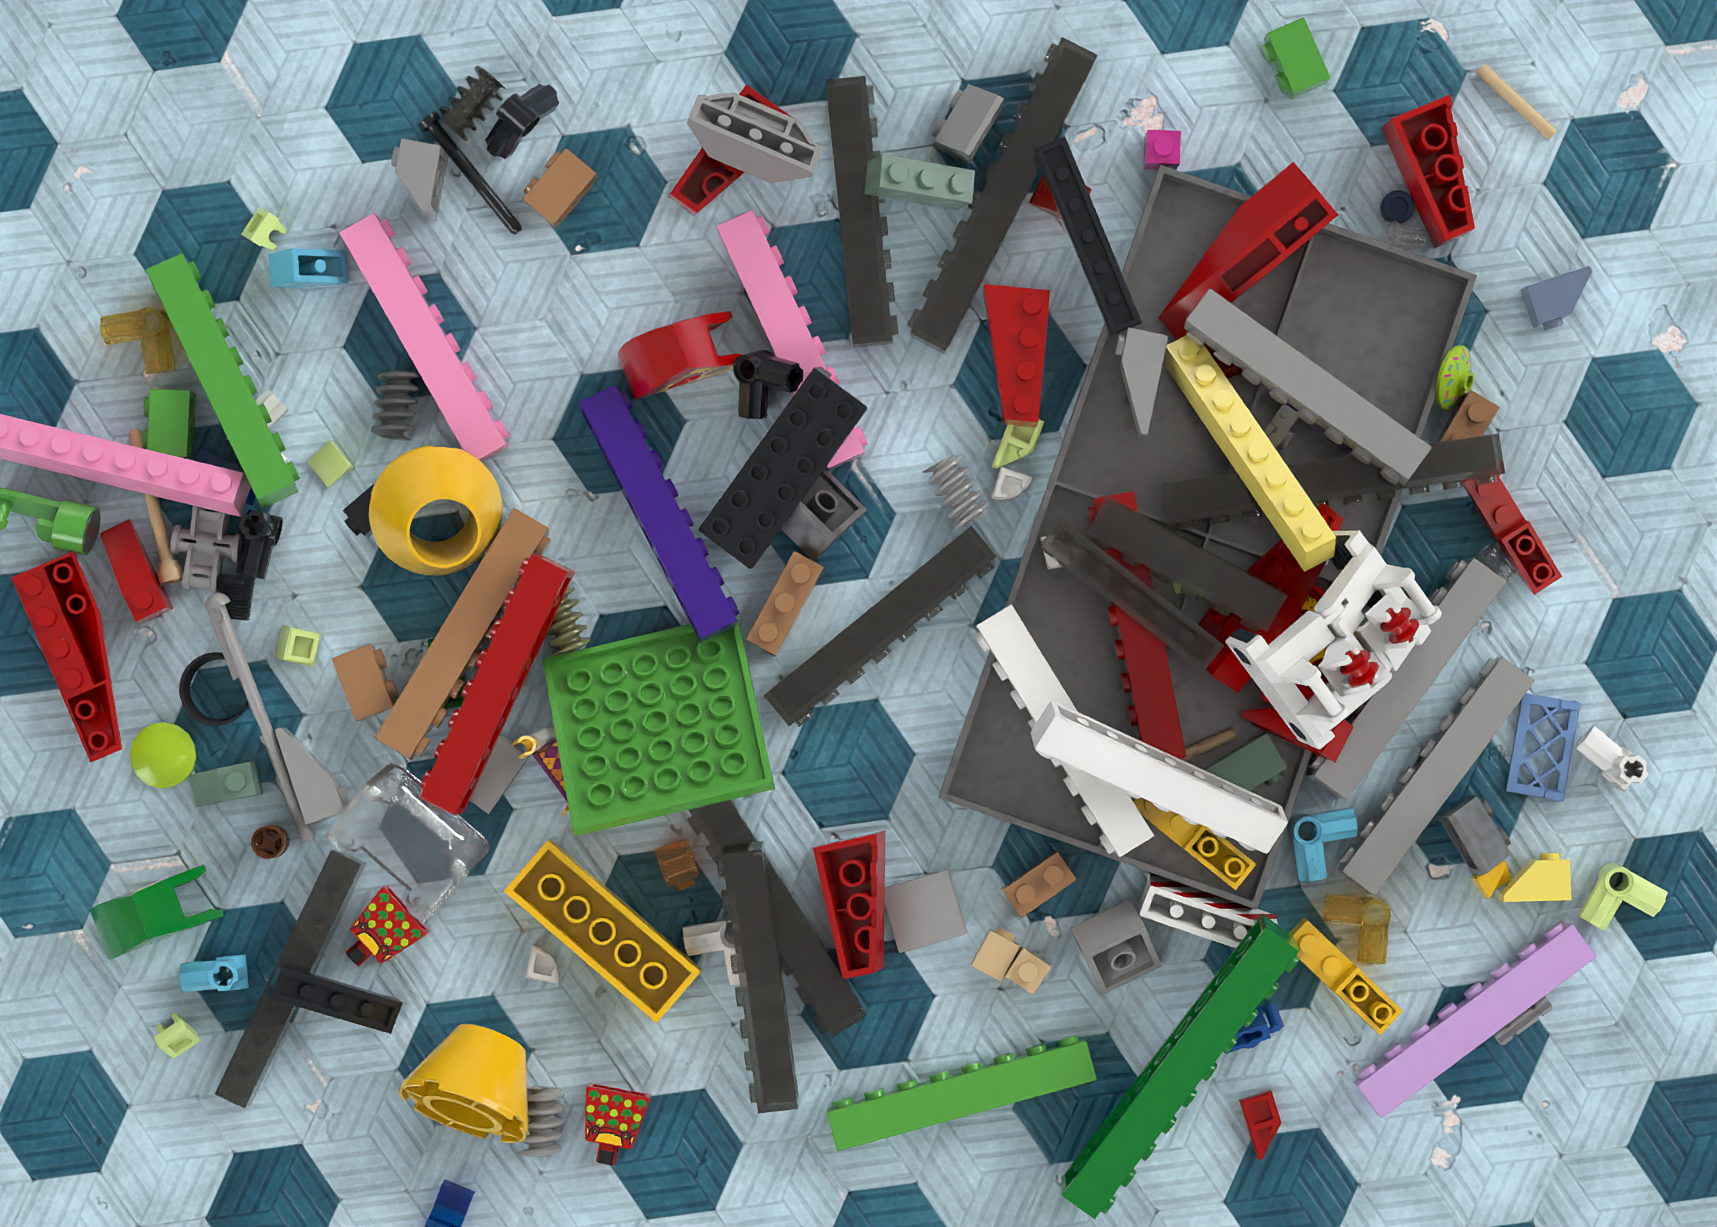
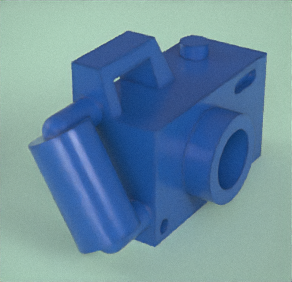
(1258, 1030)

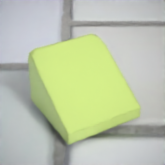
(330, 464)
(297, 645)

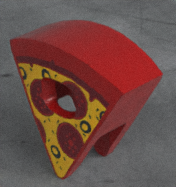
(674, 355)

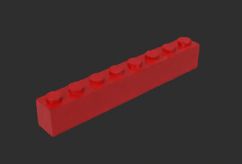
(1145, 664)
(496, 683)

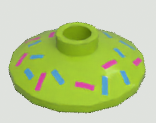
(1454, 378)

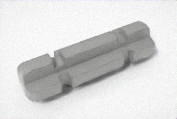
(1523, 1021)

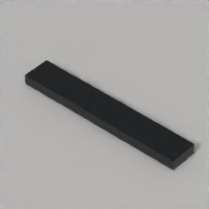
(1087, 236)

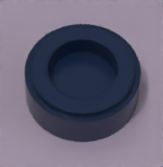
(1397, 206)

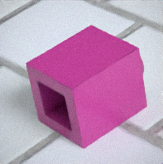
(1162, 148)

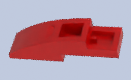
(1513, 533)

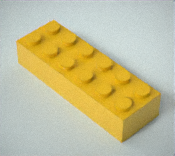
(603, 930)

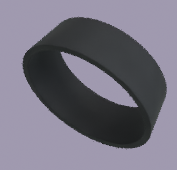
(185, 696)

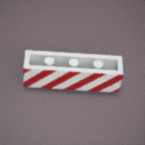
(1197, 911)

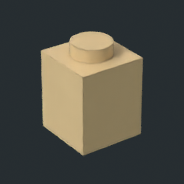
(996, 953)
(1027, 970)

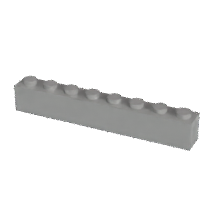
(1306, 387)
(1435, 775)

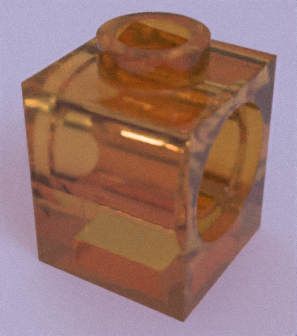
(678, 864)

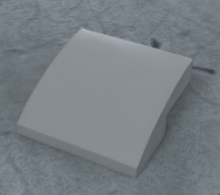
(498, 774)
(924, 911)

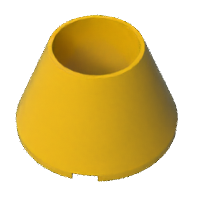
(427, 476)
(473, 1084)

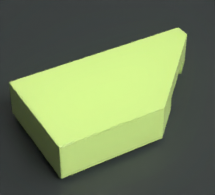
(1016, 444)

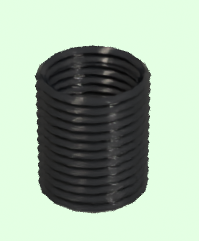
(240, 592)

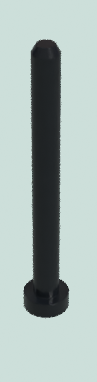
(431, 124)

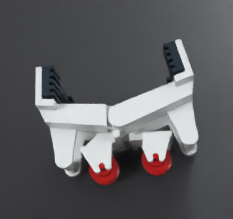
(1355, 657)

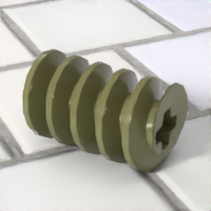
(565, 627)

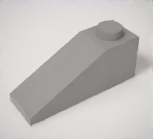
(1141, 368)
(314, 785)

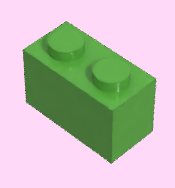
(1295, 58)
(170, 422)

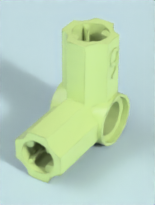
(1634, 890)

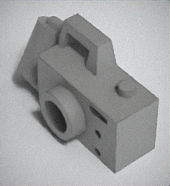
(1279, 427)

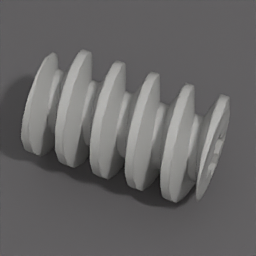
(956, 490)
(543, 1121)

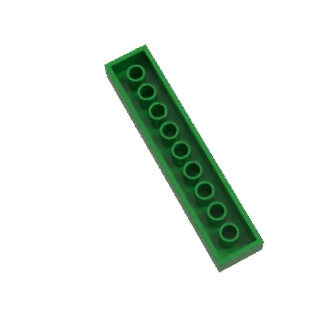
(1179, 1067)

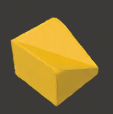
(1492, 880)

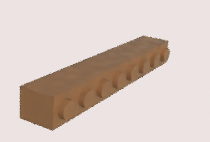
(461, 637)

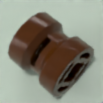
(264, 843)

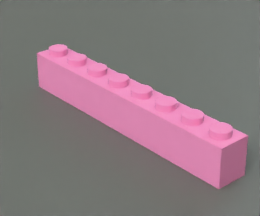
(777, 310)
(424, 338)
(123, 466)

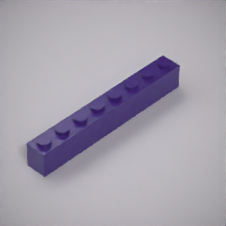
(658, 513)

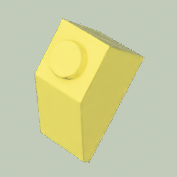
(1540, 881)

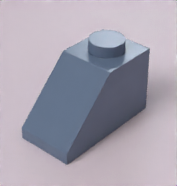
(1554, 298)

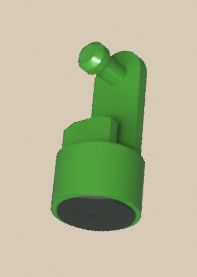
(64, 524)

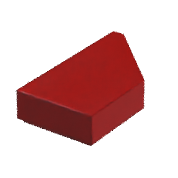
(1261, 1120)

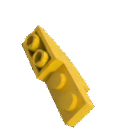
(1201, 843)
(1344, 978)

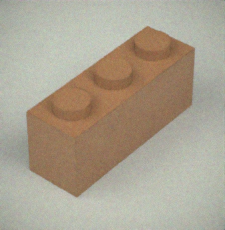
(785, 603)

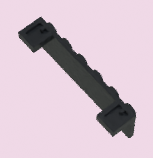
(783, 468)

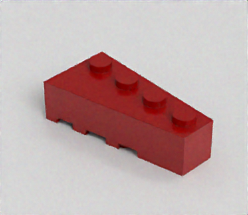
(1432, 168)
(709, 177)
(1018, 340)
(855, 900)

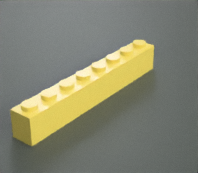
(1250, 453)

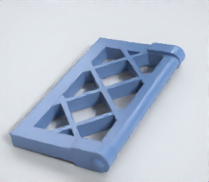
(1518, 759)

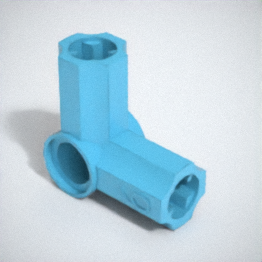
(1325, 827)
(224, 974)

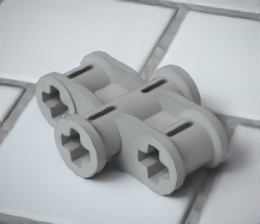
(204, 555)

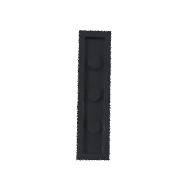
(334, 998)

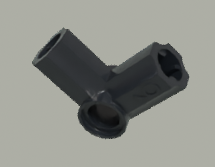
(519, 117)
(756, 374)
(260, 534)

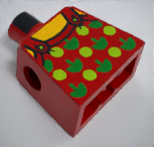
(384, 929)
(613, 1119)

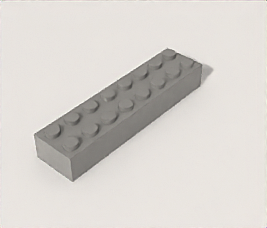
(1375, 722)

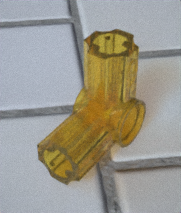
(132, 326)
(1372, 934)

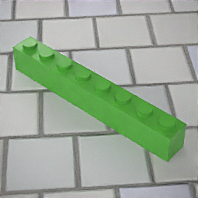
(222, 380)
(960, 1094)

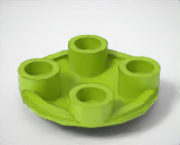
(163, 755)

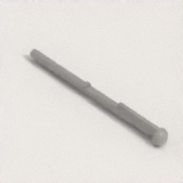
(239, 668)

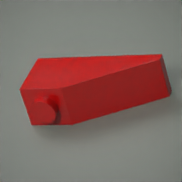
(135, 573)
(1271, 722)

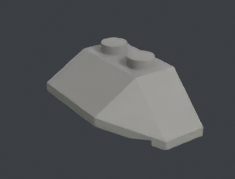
(753, 137)

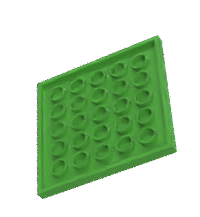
(656, 726)

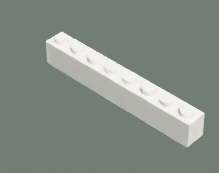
(1034, 688)
(1158, 777)

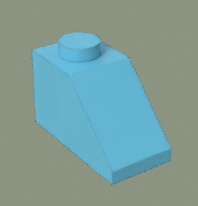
(308, 268)

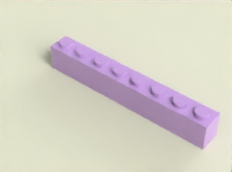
(1474, 1018)

